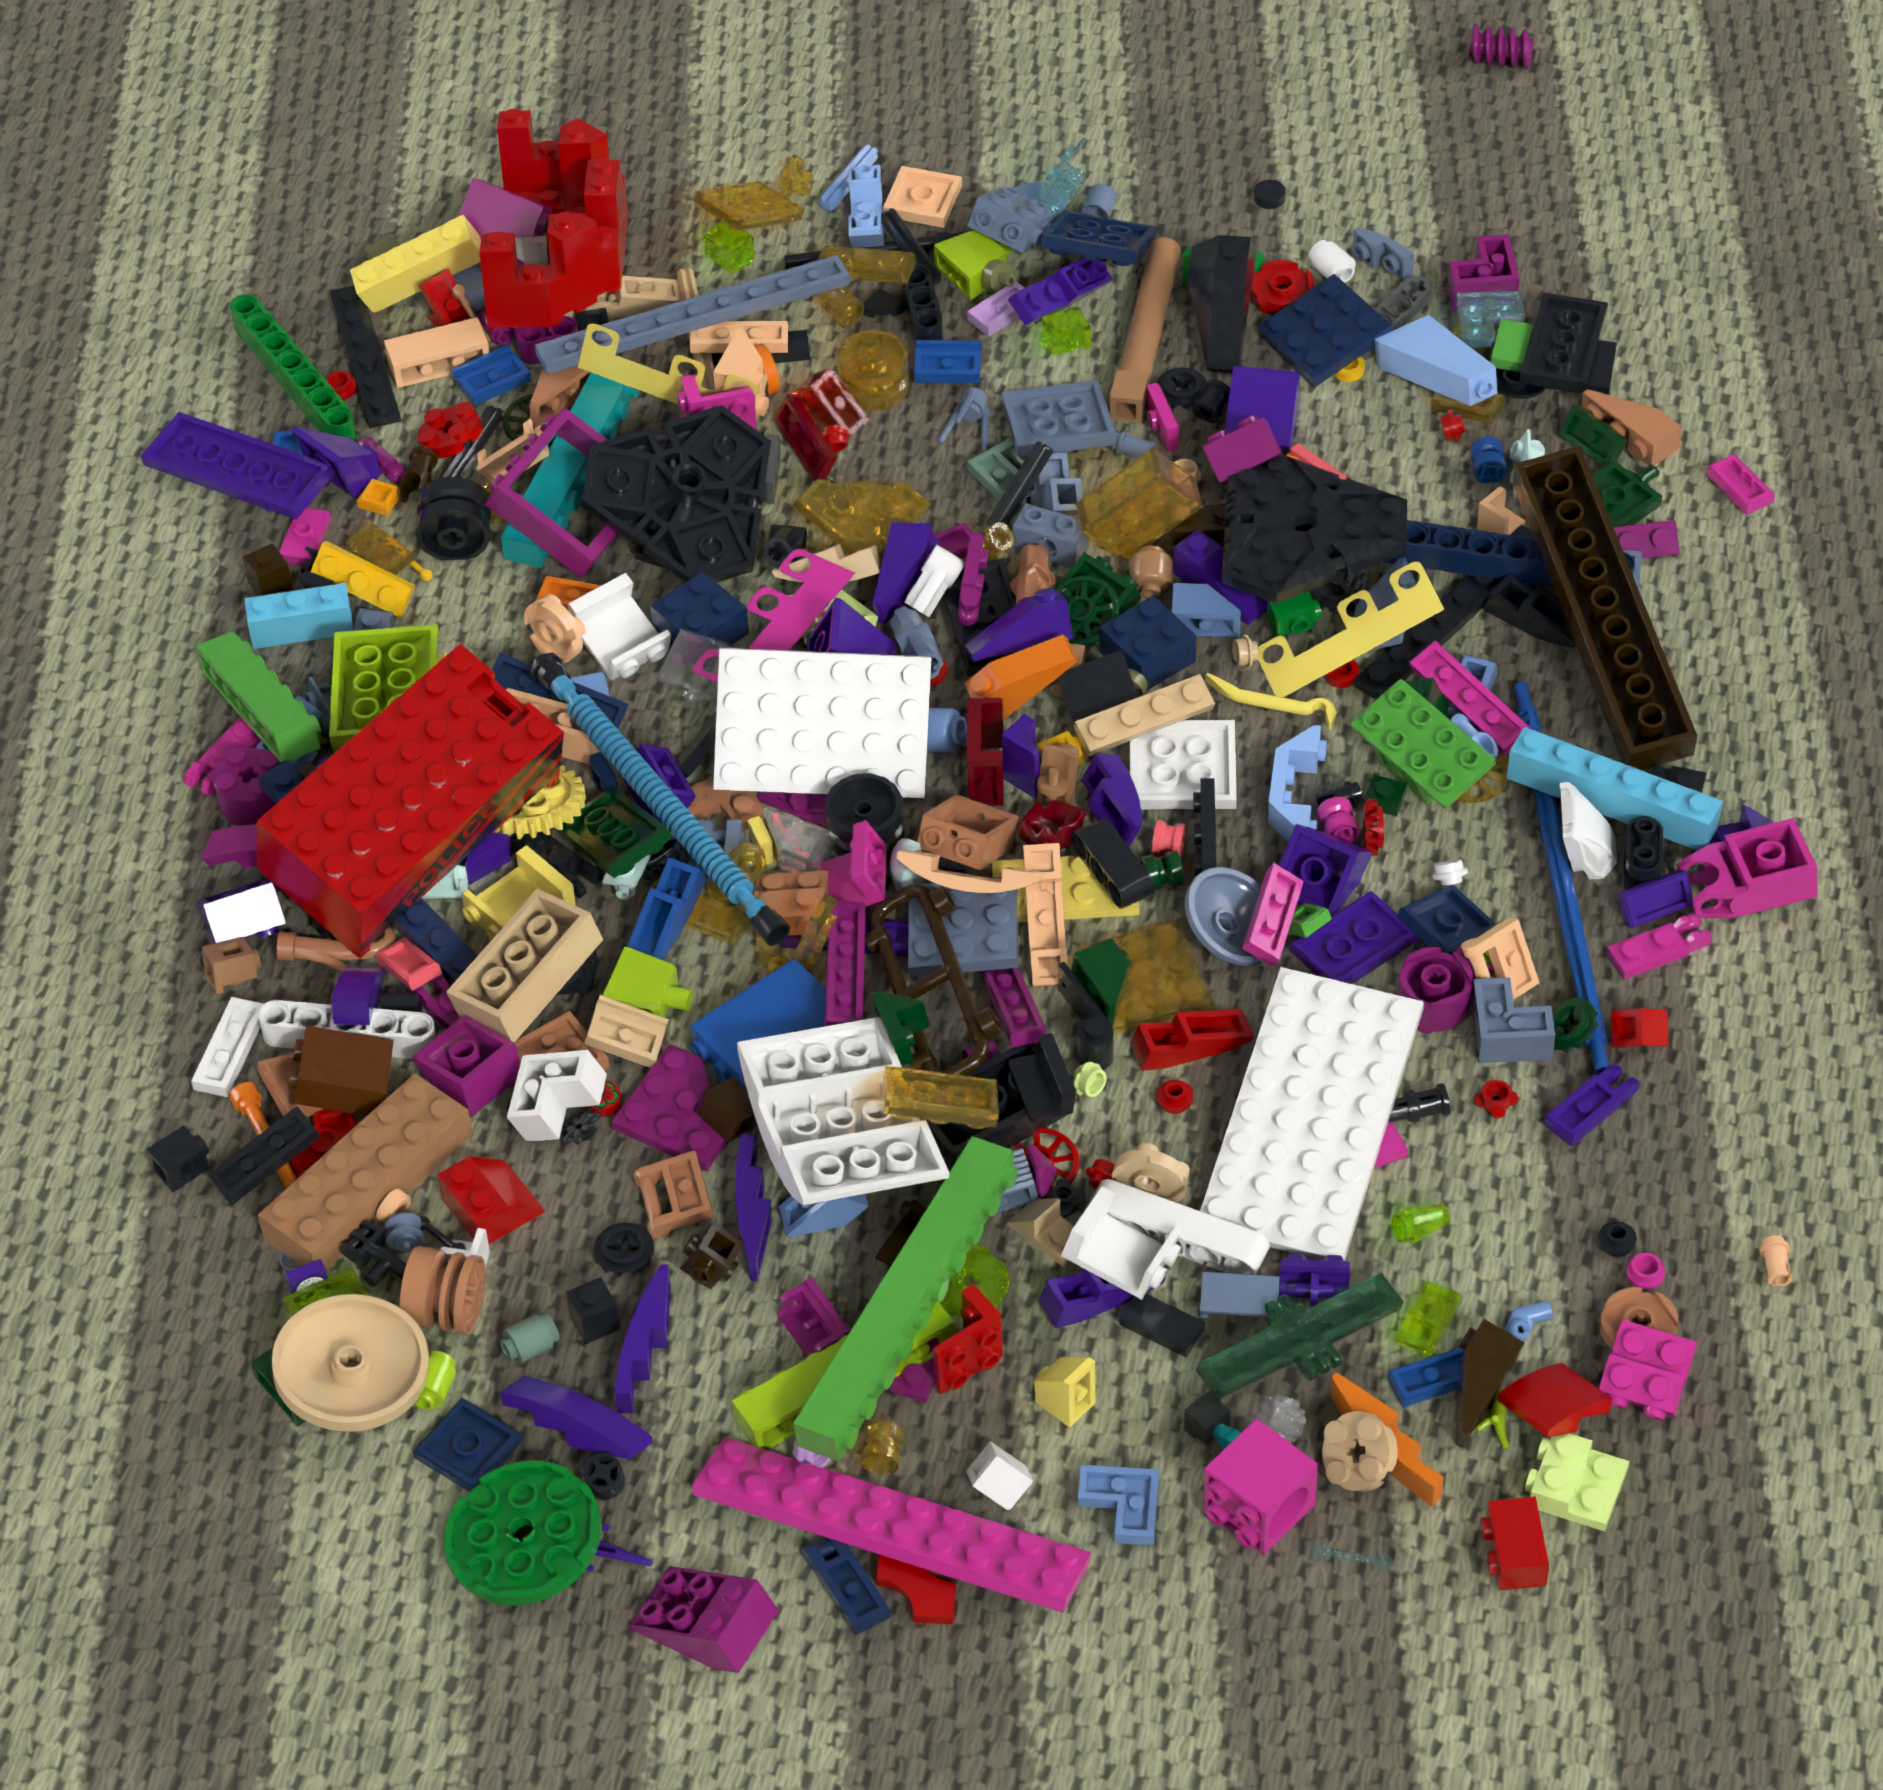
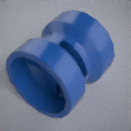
(1488, 460)

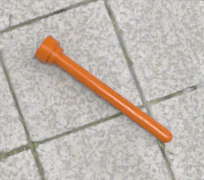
(248, 1100)

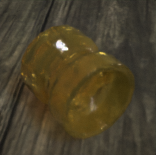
(842, 306)
(882, 1447)

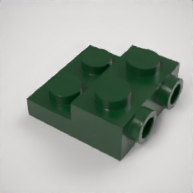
(1123, 586)

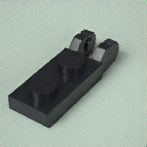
(561, 859)

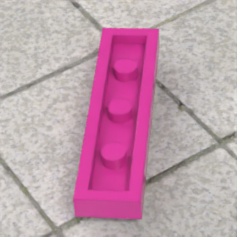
(1469, 696)

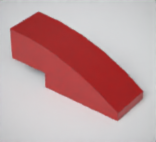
(1189, 1037)

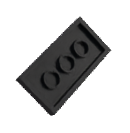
(1563, 342)
(994, 602)

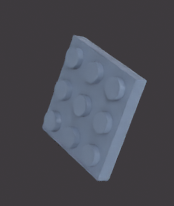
(1060, 416)
(980, 931)

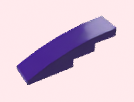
(753, 1211)
(646, 1331)
(583, 1420)

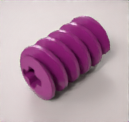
(1501, 46)

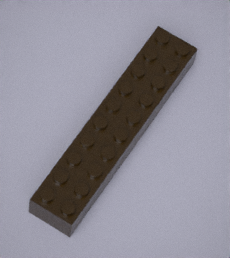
(1604, 609)

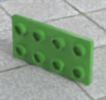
(1422, 745)

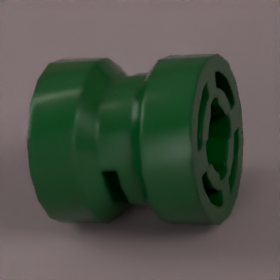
(1164, 869)

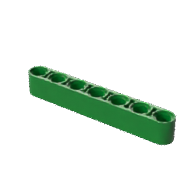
(291, 367)

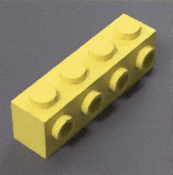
(405, 267)

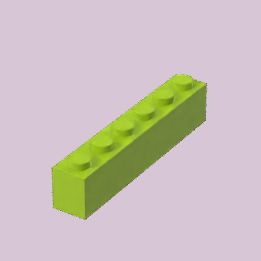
(771, 1408)

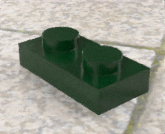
(1592, 435)

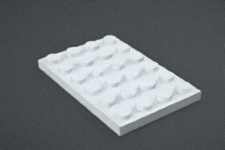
(818, 718)

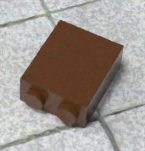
(341, 1070)

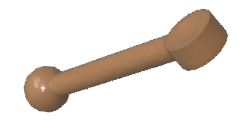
(458, 292)

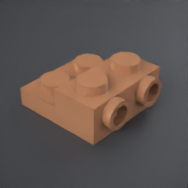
(793, 895)

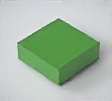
(1308, 919)

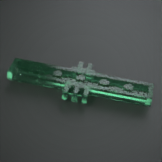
(1299, 1336)

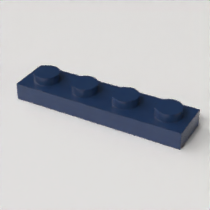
(516, 675)

